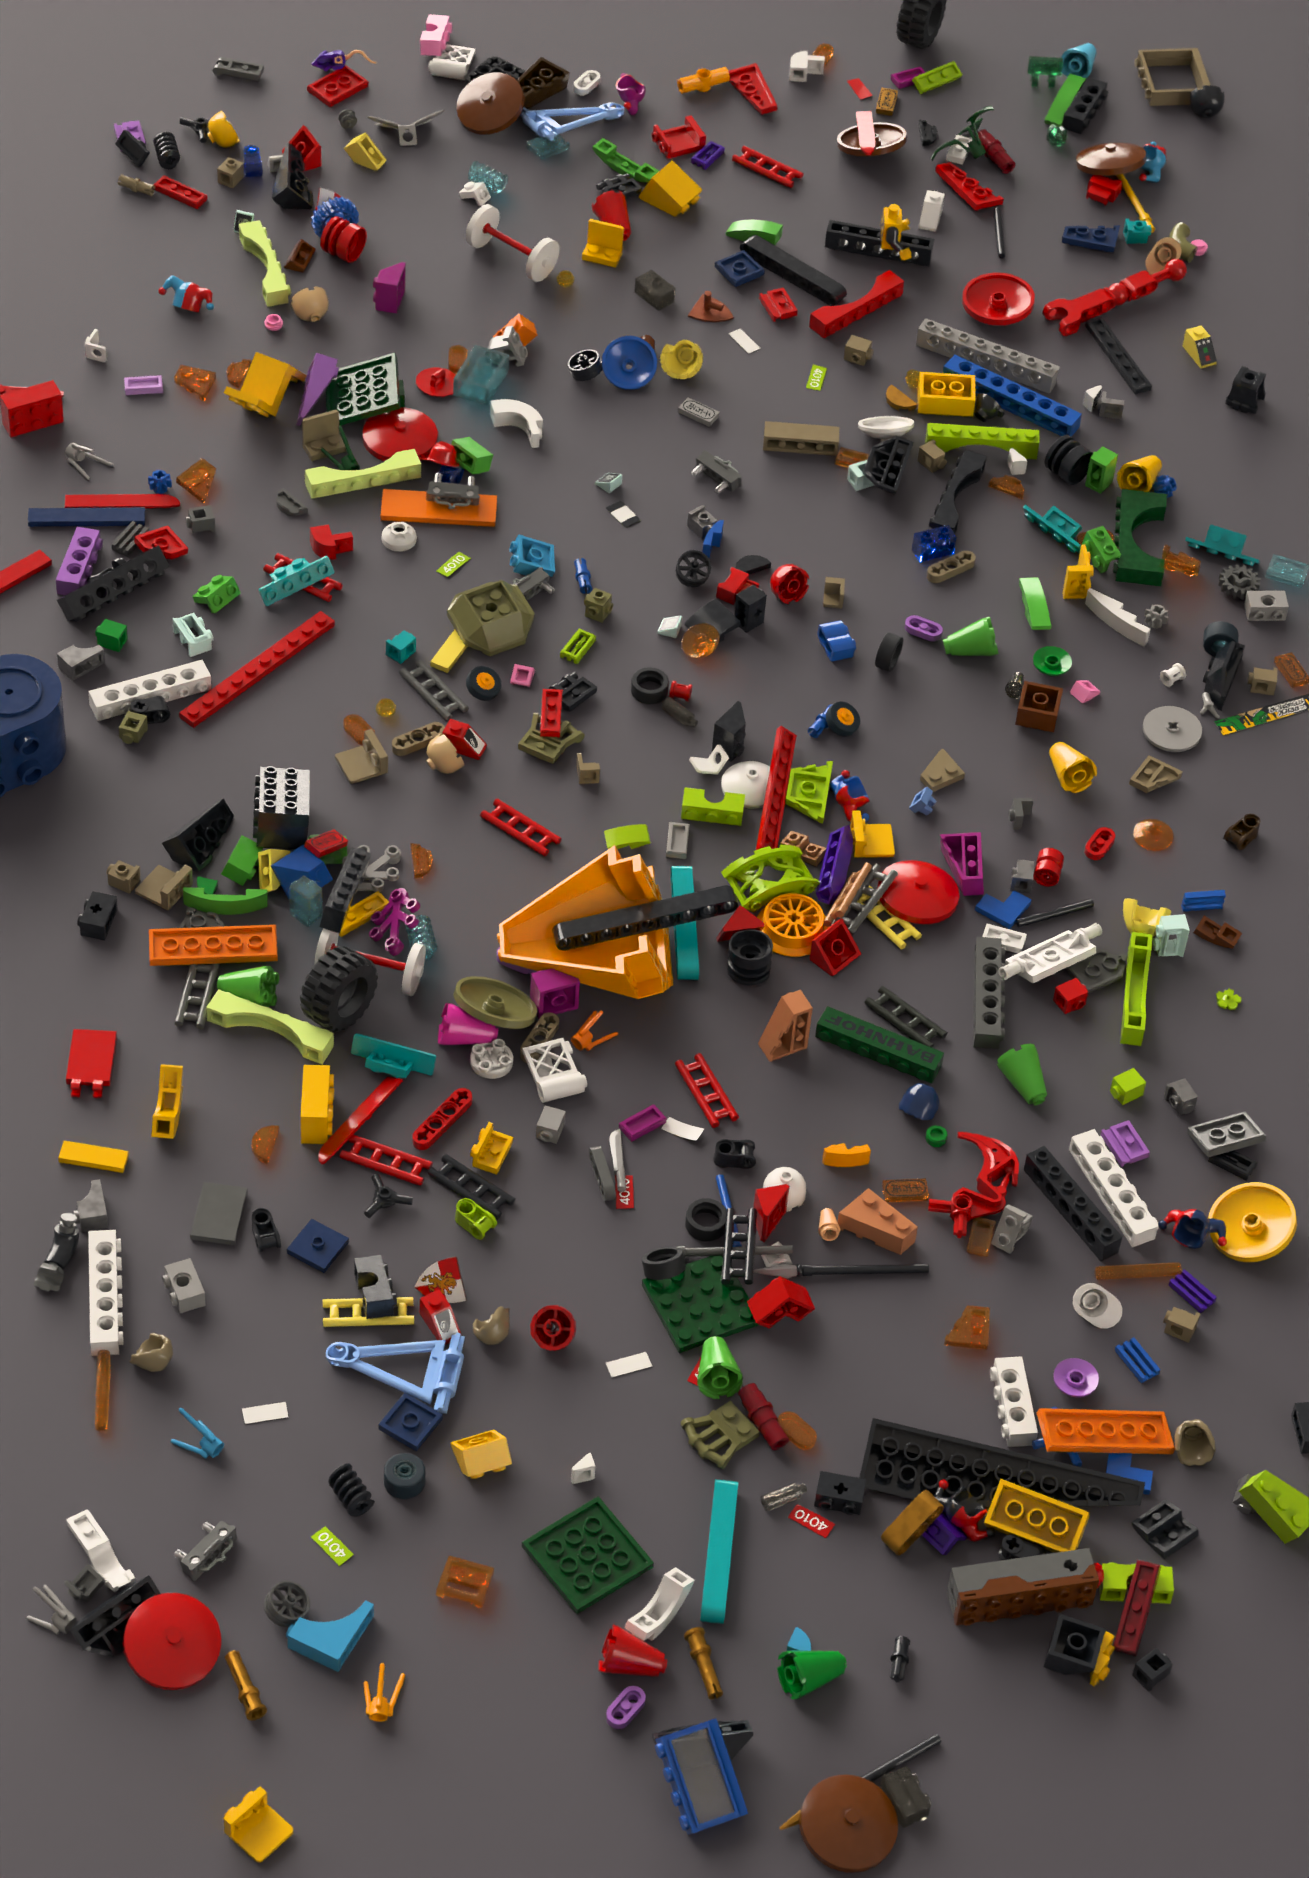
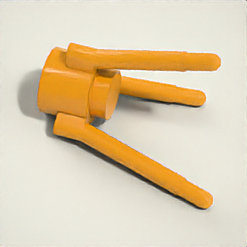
(379, 1708)

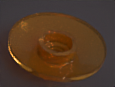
(697, 635)
(1153, 834)

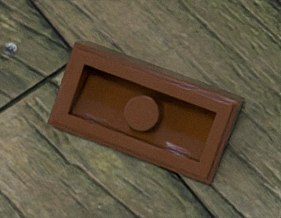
(300, 256)

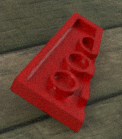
(753, 87)
(967, 187)

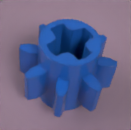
(159, 481)
(1165, 485)

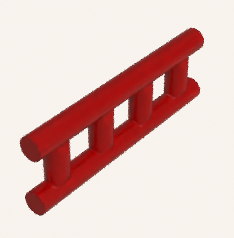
(762, 159)
(322, 594)
(516, 818)
(711, 1080)
(392, 1170)

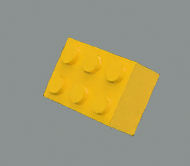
(946, 394)
(316, 1104)

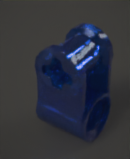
(252, 162)
(451, 474)

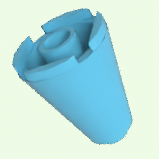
(1079, 60)

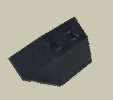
(888, 463)
(1223, 672)
(104, 1627)
(734, 1733)

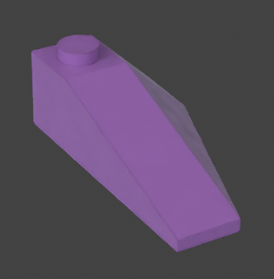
(317, 380)

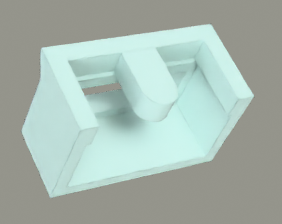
(198, 644)
(1170, 926)

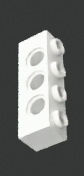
(1013, 1371)

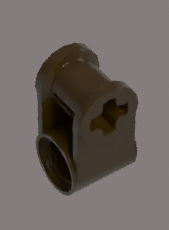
(1243, 831)

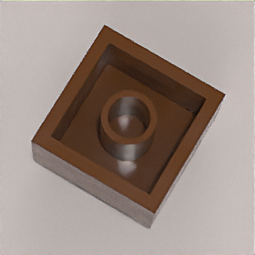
(1039, 706)

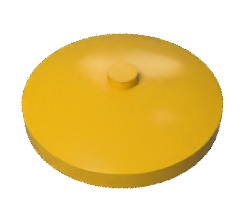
(1257, 1221)

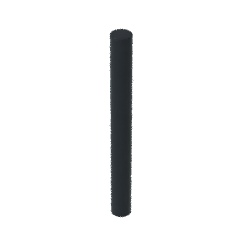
(999, 232)
(1055, 913)

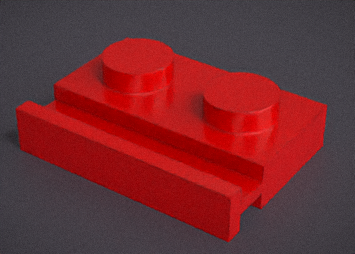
(778, 304)

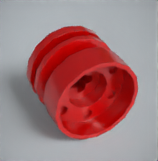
(343, 239)

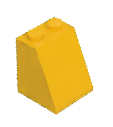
(671, 190)

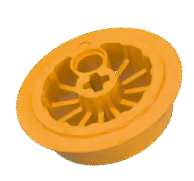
(791, 914)

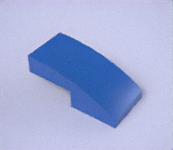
(713, 538)

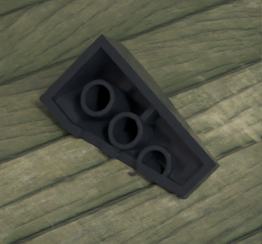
(290, 183)
(199, 838)

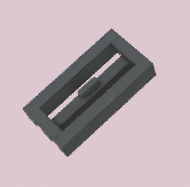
(126, 538)

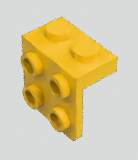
(256, 1826)

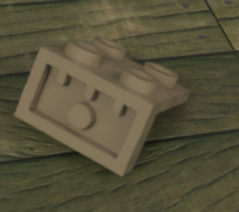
(322, 432)
(364, 761)
(165, 886)

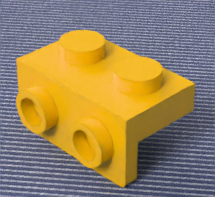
(491, 1149)

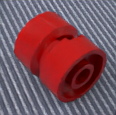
(1048, 867)

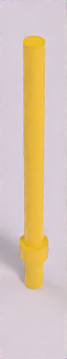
(1143, 215)

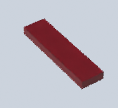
(1136, 1607)

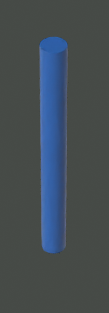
(725, 1199)

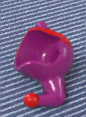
(630, 92)

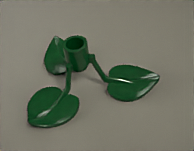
(975, 146)

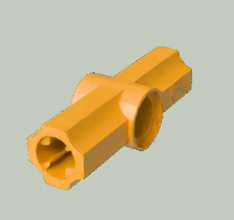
(703, 80)

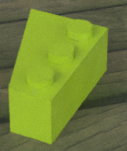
(1278, 1505)

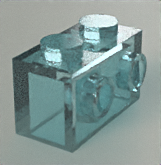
(305, 900)

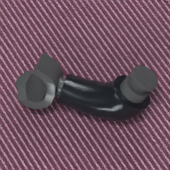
(63, 1247)

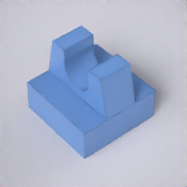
(923, 801)

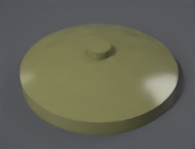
(495, 1002)

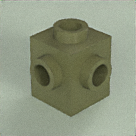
(598, 605)

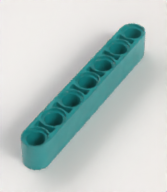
(685, 934)
(719, 1551)

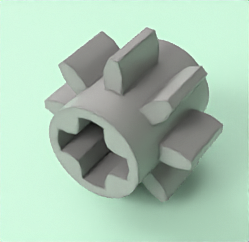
(1156, 616)

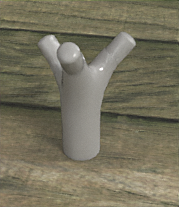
(1208, 705)

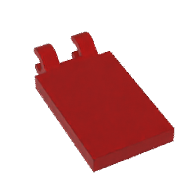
(91, 1060)

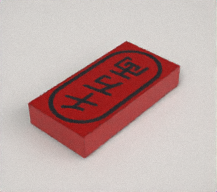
(326, 843)

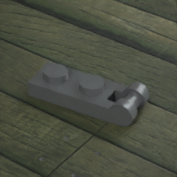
(238, 68)

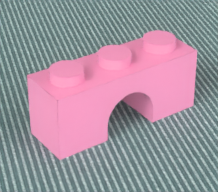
(436, 34)

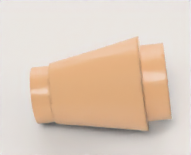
(828, 1225)

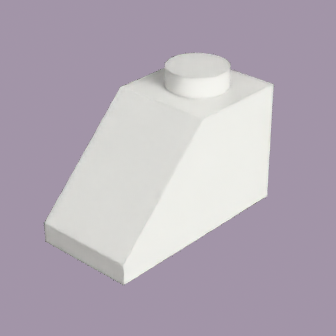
(931, 211)

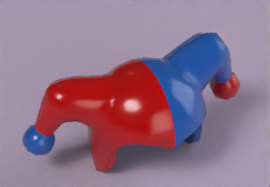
(849, 794)

